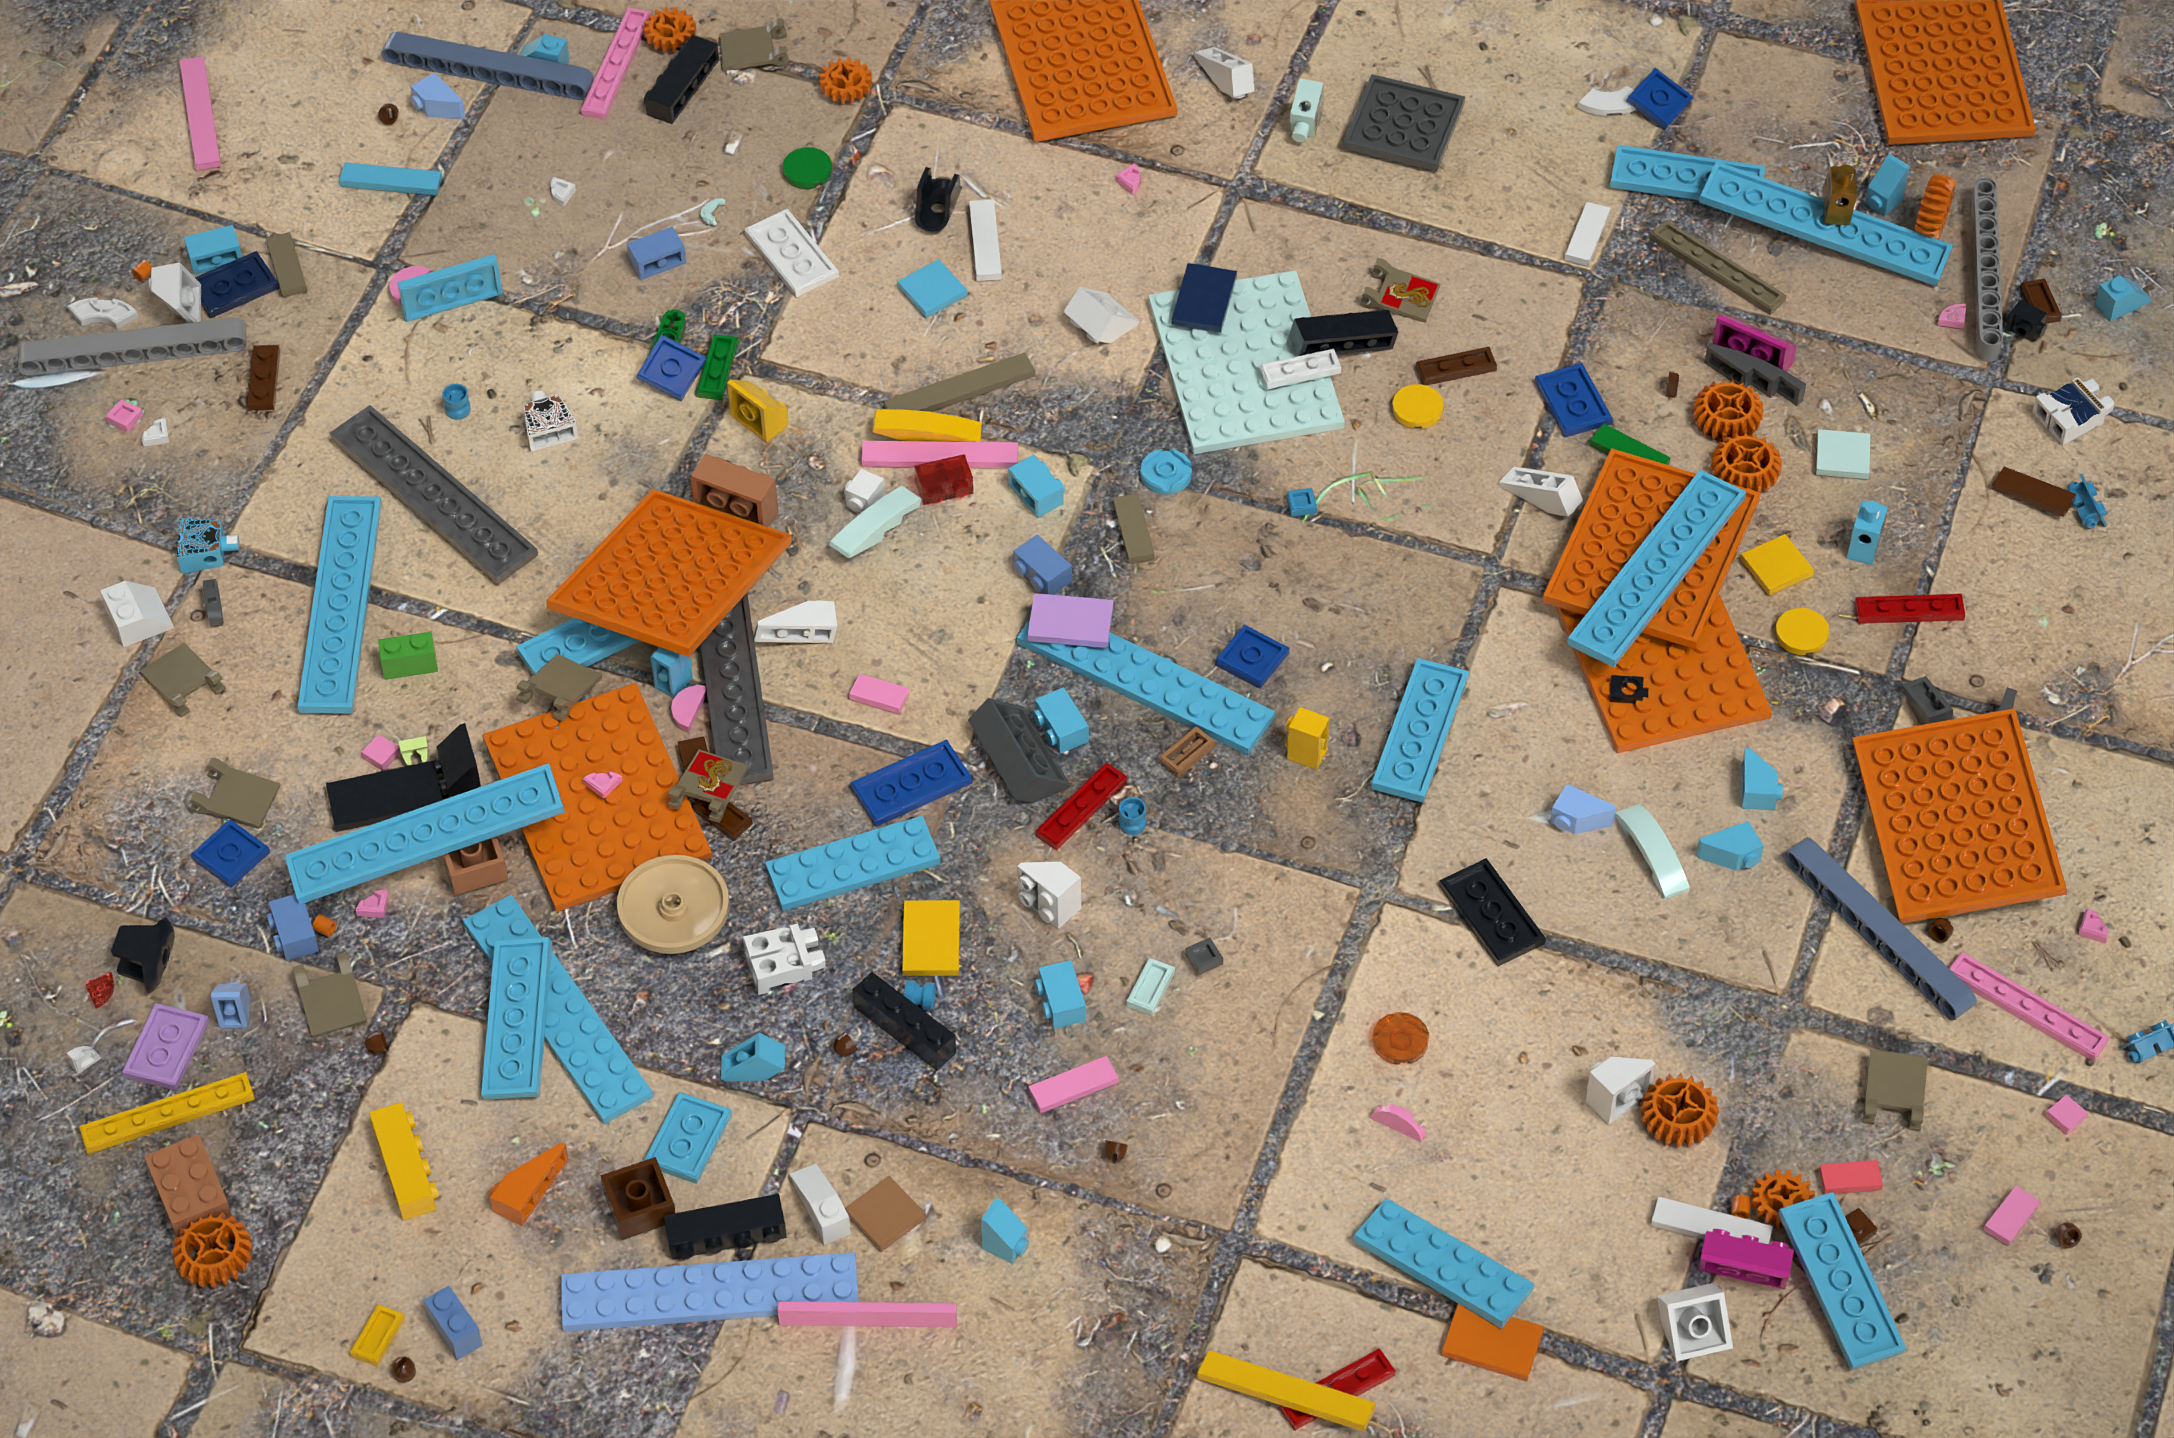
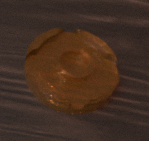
(1400, 1038)

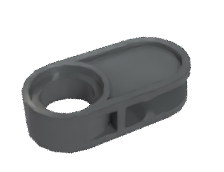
(213, 602)

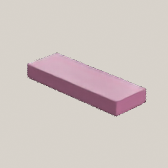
(1073, 1084)

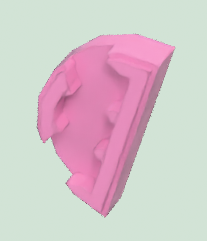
(404, 274)
(687, 706)
(1399, 1120)

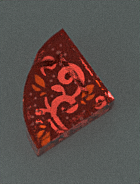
(101, 989)

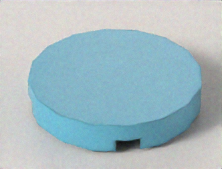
(1166, 471)

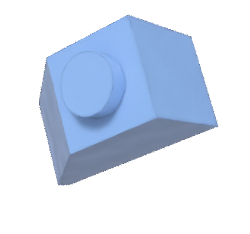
(436, 98)
(1581, 811)
(231, 1004)

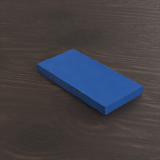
(911, 783)

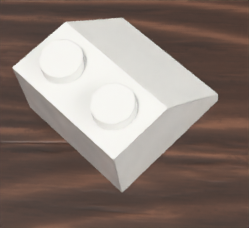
(177, 290)
(1099, 315)
(135, 611)
(1618, 1085)
(1695, 1321)

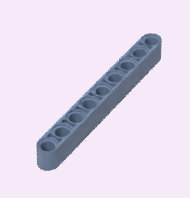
(487, 65)
(1880, 929)

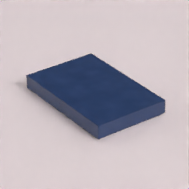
(235, 284)
(1204, 297)

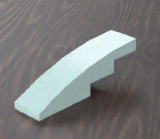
(874, 521)

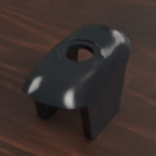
(934, 192)
(144, 951)

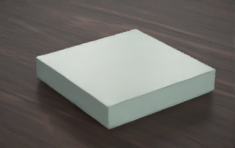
(1843, 454)

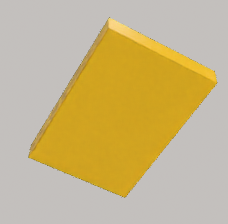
(931, 938)

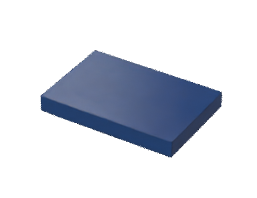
(1573, 400)

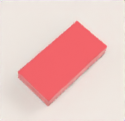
(1851, 1177)

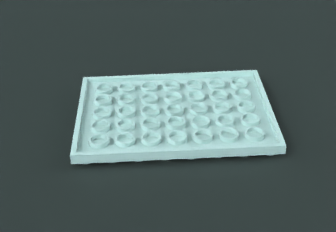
(1220, 373)

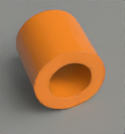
(142, 271)
(324, 925)
(1741, 1206)

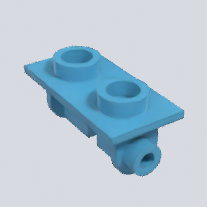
(2092, 511)
(2142, 1045)

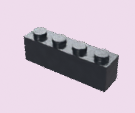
(681, 79)
(1344, 333)
(904, 1021)
(725, 1227)

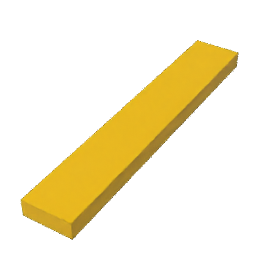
(166, 1113)
(1286, 1390)

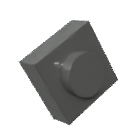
(1204, 956)

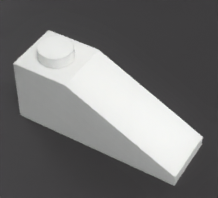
(1227, 71)
(1546, 490)
(802, 623)
(821, 1204)

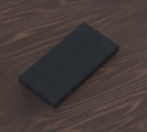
(382, 795)
(1492, 912)

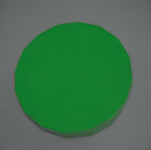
(807, 167)

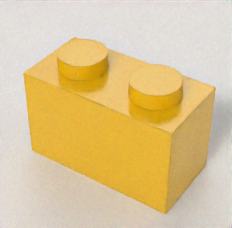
(1307, 737)

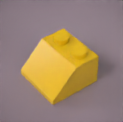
(756, 409)

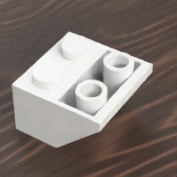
(1049, 890)

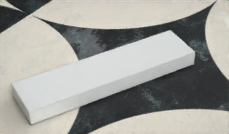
(985, 240)
(1696, 1221)

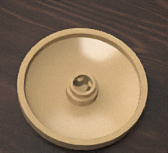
(673, 904)

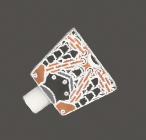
(548, 421)

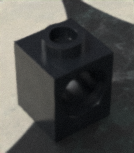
(1619, 682)

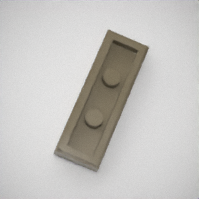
(286, 264)
(1133, 528)

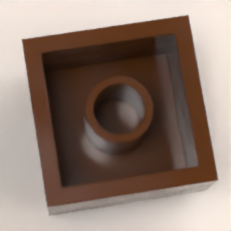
(637, 1197)

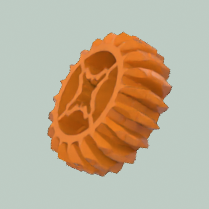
(1935, 206)
(1727, 403)
(1747, 456)
(1692, 1122)
(213, 1259)

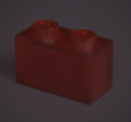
(944, 479)

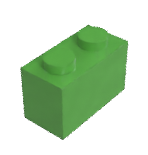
(408, 655)

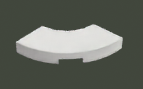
(1606, 102)
(110, 312)

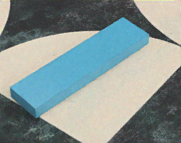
(390, 179)

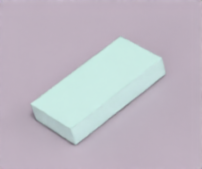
(1150, 986)

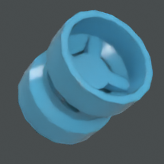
(456, 401)
(1132, 816)
(921, 995)

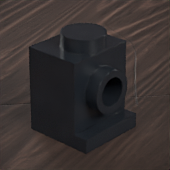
(2026, 321)

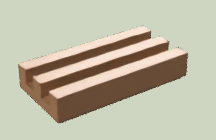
(1190, 754)

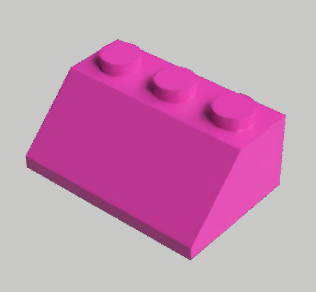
(1754, 341)
(1746, 1258)

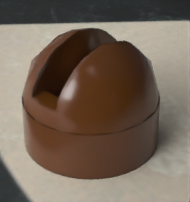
(384, 114)
(1943, 934)
(376, 1042)
(844, 1045)
(1115, 1148)
(2073, 1231)
(407, 1371)

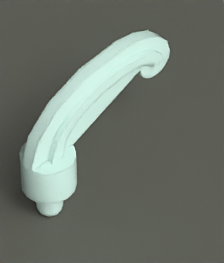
(708, 209)

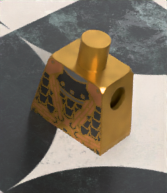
(1839, 184)

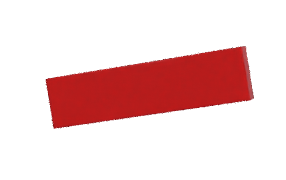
(1910, 608)
(1081, 806)
(1352, 1379)

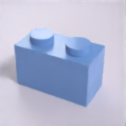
(656, 253)
(1042, 566)
(293, 927)
(453, 1322)

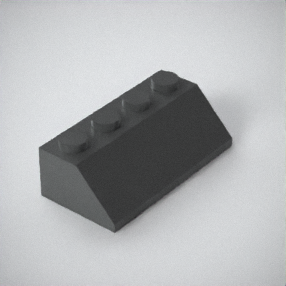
(1017, 751)

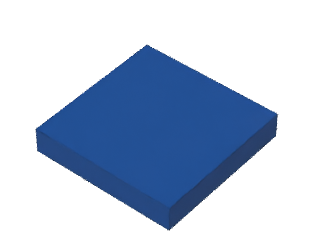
(1659, 98)
(671, 367)
(1252, 656)
(230, 853)

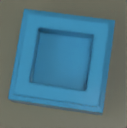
(1301, 502)

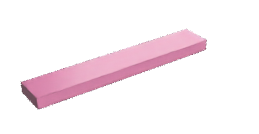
(615, 64)
(200, 113)
(919, 452)
(2029, 1007)
(867, 1314)

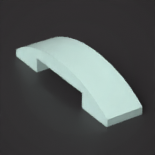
(1655, 849)

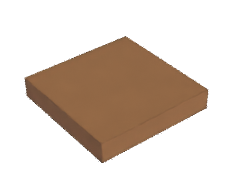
(885, 1213)

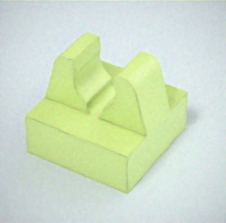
(417, 745)

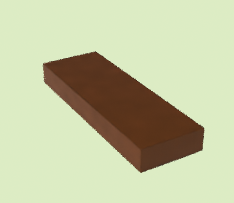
(1456, 366)
(2033, 491)

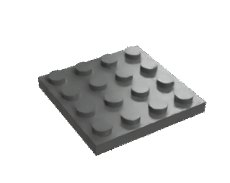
(1404, 122)

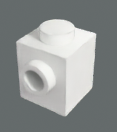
(863, 490)

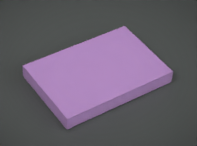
(1070, 620)
(165, 1046)

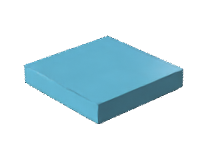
(932, 288)

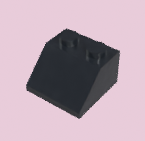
(457, 763)

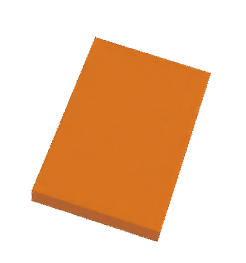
(1490, 1347)

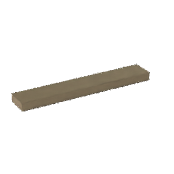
(1718, 267)
(965, 385)

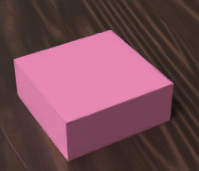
(124, 415)
(380, 752)
(2066, 1114)

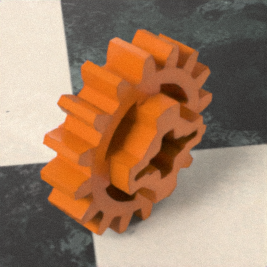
(669, 29)
(845, 80)
(1785, 1192)

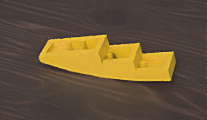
(925, 425)

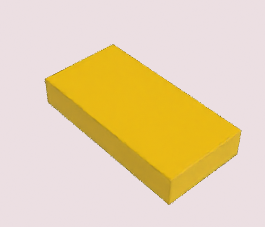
(377, 1335)

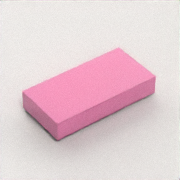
(879, 693)
(2012, 1215)

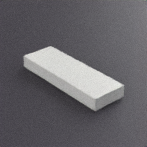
(1587, 234)
(1300, 369)

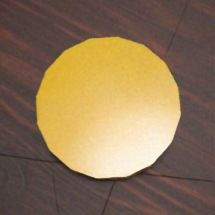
(1417, 406)
(1802, 631)

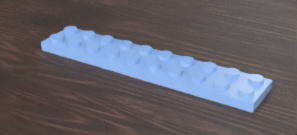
(703, 1291)

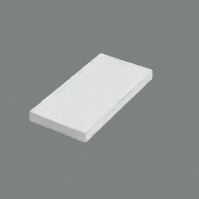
(791, 253)

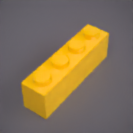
(402, 1160)

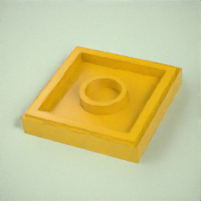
(1777, 564)

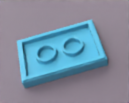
(689, 1137)

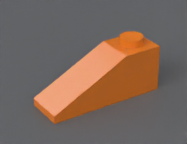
(526, 1185)

